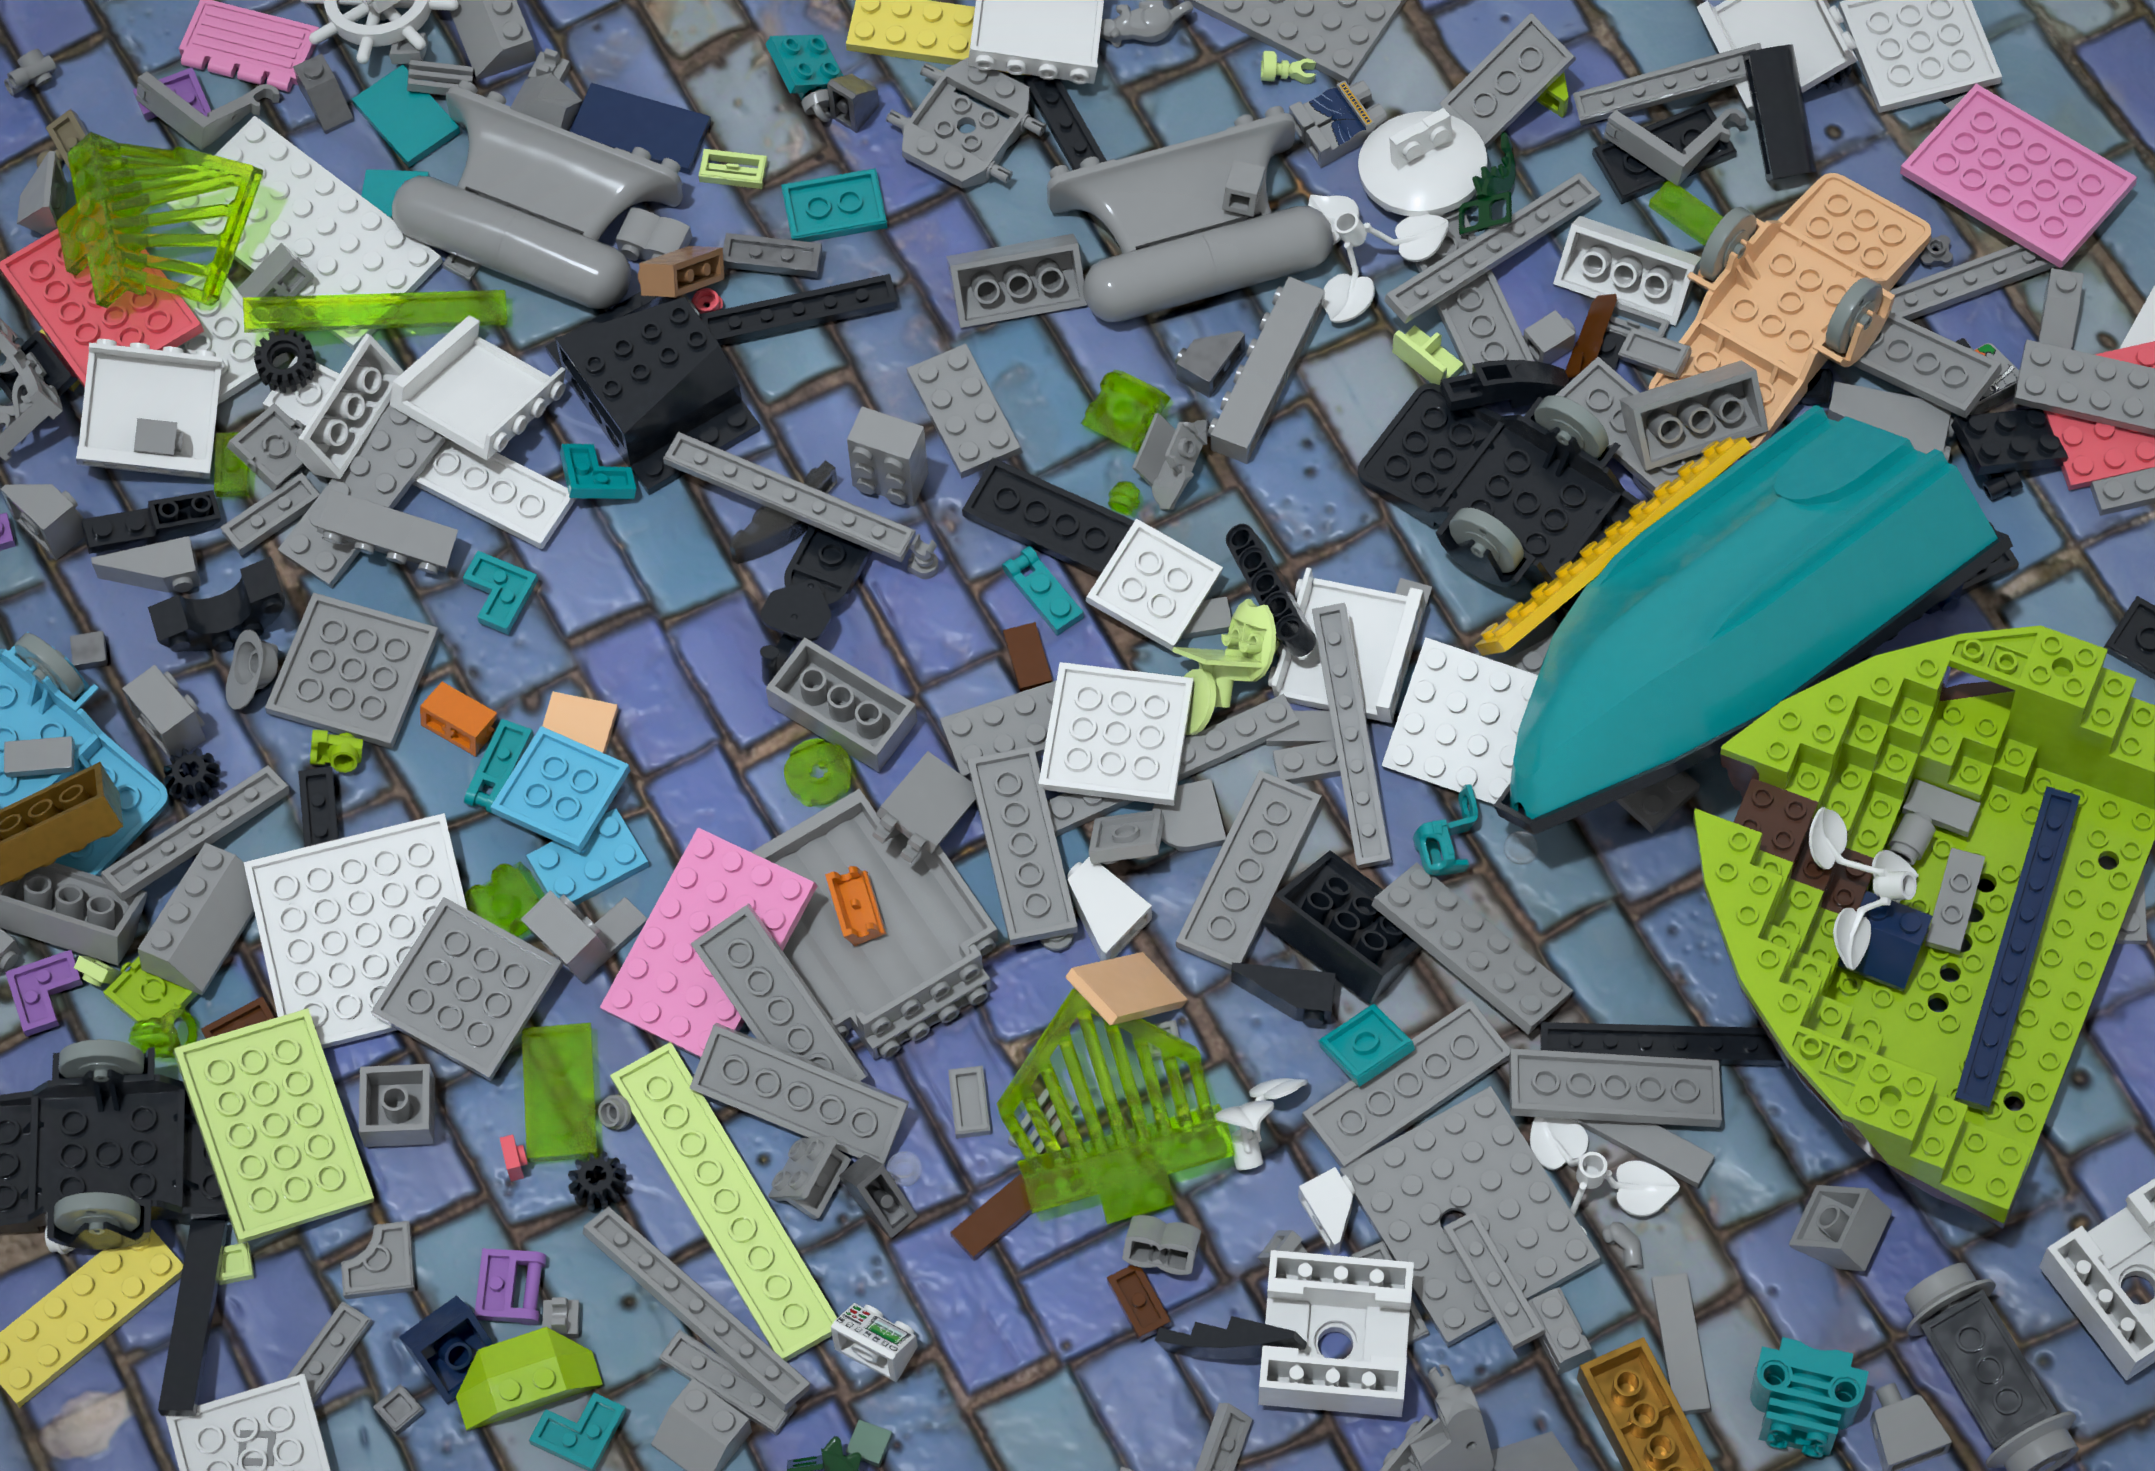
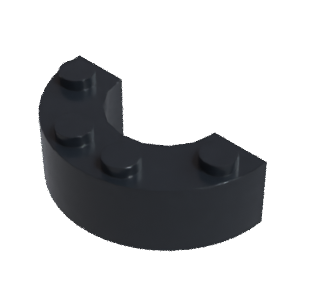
(220, 620)

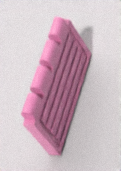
(246, 42)

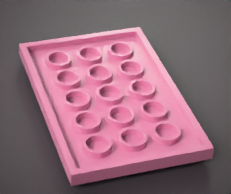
(2018, 175)
(663, 979)

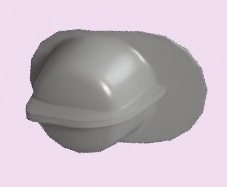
(251, 669)

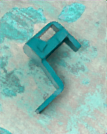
(1428, 833)

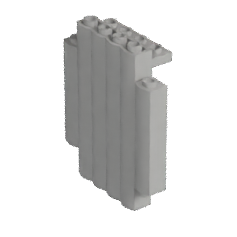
(931, 919)

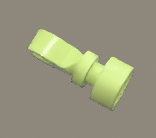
(1271, 68)

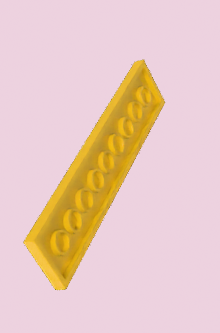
(1595, 556)

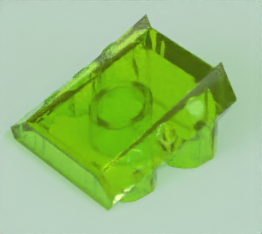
(1124, 409)
(505, 897)

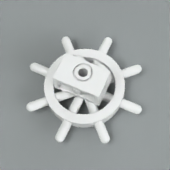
(373, 34)

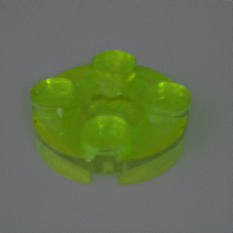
(814, 790)

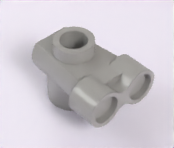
(33, 69)

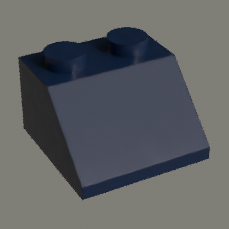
(1893, 944)
(446, 1345)

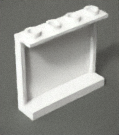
(1808, 24)
(1038, 38)
(148, 385)
(474, 391)
(1382, 638)

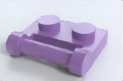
(498, 1284)

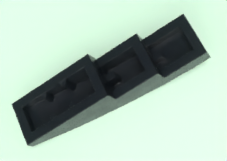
(1239, 1341)

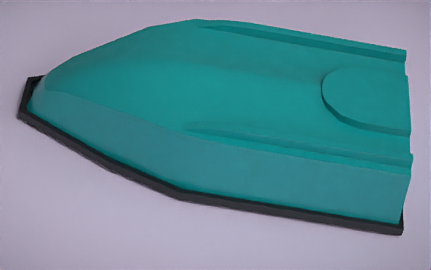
(1739, 603)

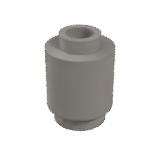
(1912, 836)

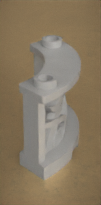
(26, 410)

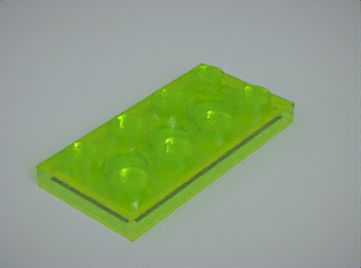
(559, 1092)

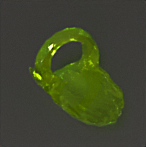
(162, 1033)

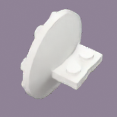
(1421, 163)

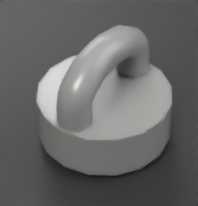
(818, 104)

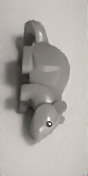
(1147, 23)

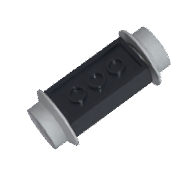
(1990, 1371)

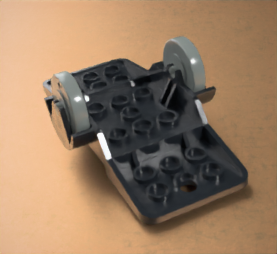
(1504, 489)
(103, 1151)

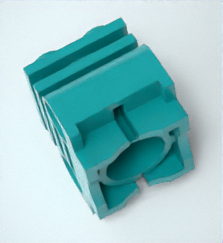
(1806, 1396)

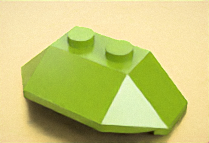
(524, 1376)

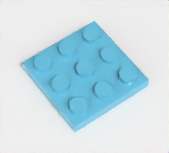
(560, 789)

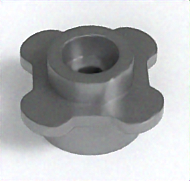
(1940, 257)

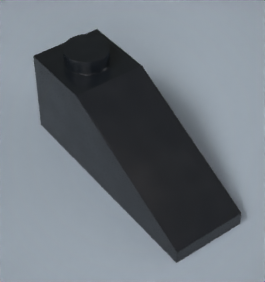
(1295, 992)

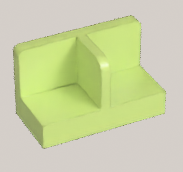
(1426, 355)

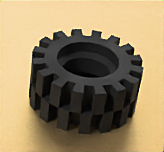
(285, 344)

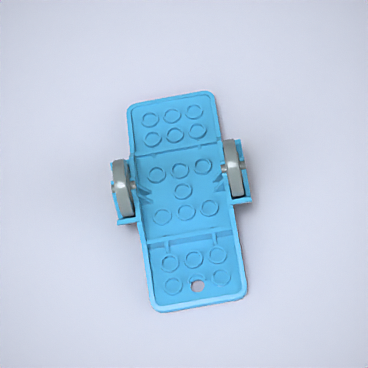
(44, 700)

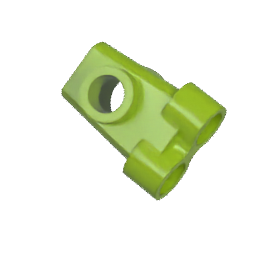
(340, 750)

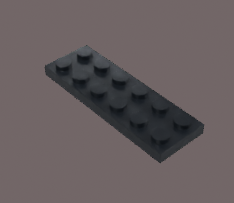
(1046, 517)

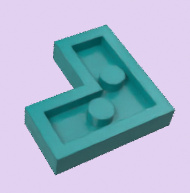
(590, 480)
(507, 589)
(582, 1441)

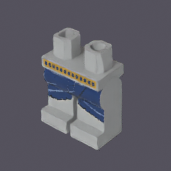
(1336, 121)

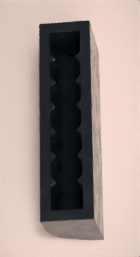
(1779, 112)

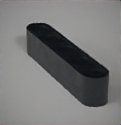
(1270, 589)

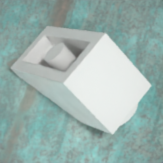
(1329, 1206)

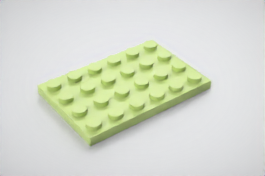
(273, 1125)

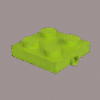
(144, 994)

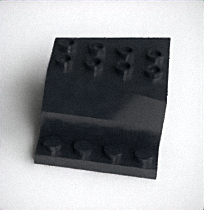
(653, 374)

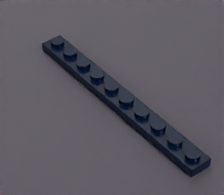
(2017, 949)

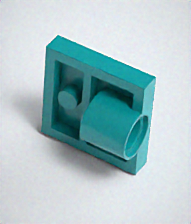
(803, 62)

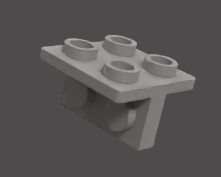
(810, 1175)

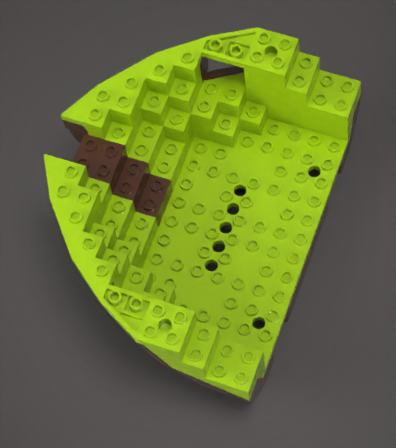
(1856, 748)

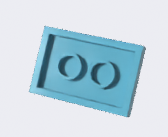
(604, 861)

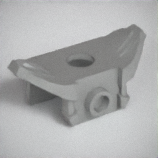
(1169, 457)

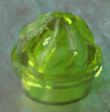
(1124, 497)

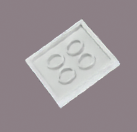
(1154, 584)

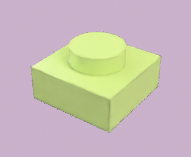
(96, 971)

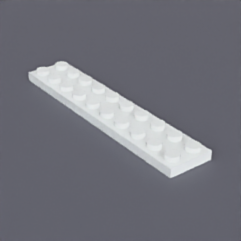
(490, 489)

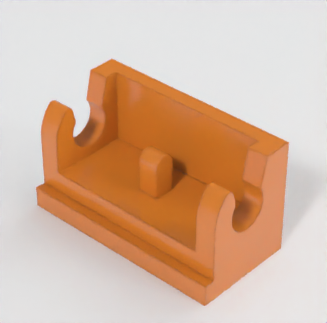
(457, 718)
(855, 905)

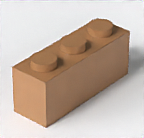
(681, 271)

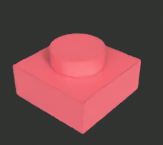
(514, 1157)

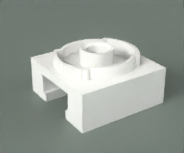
(2089, 1276)
(1343, 1295)

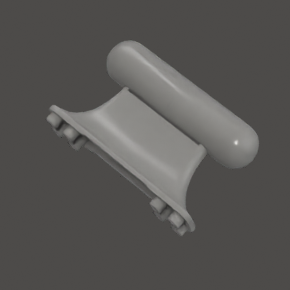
(535, 200)
(1173, 226)

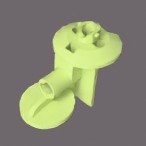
(1247, 658)

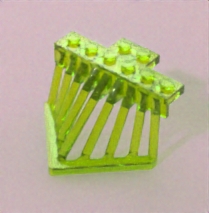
(108, 226)
(1129, 1165)

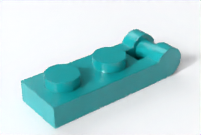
(1043, 591)
(498, 762)

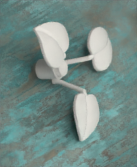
(1352, 295)
(1892, 881)
(1250, 1116)
(1640, 1184)

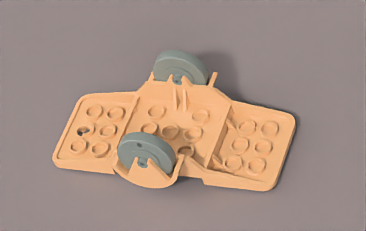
(1799, 289)

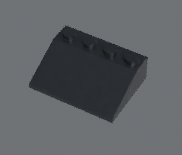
(1332, 923)

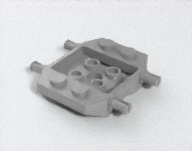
(933, 134)

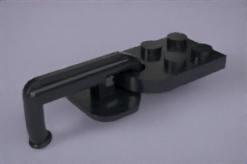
(815, 584)

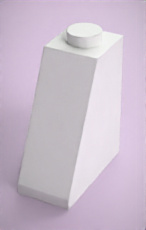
(1106, 908)

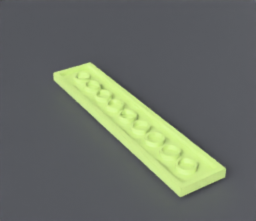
(726, 1202)

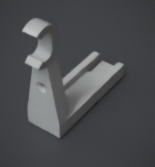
(188, 120)
(1660, 155)

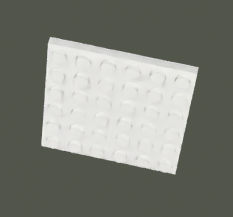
(345, 918)

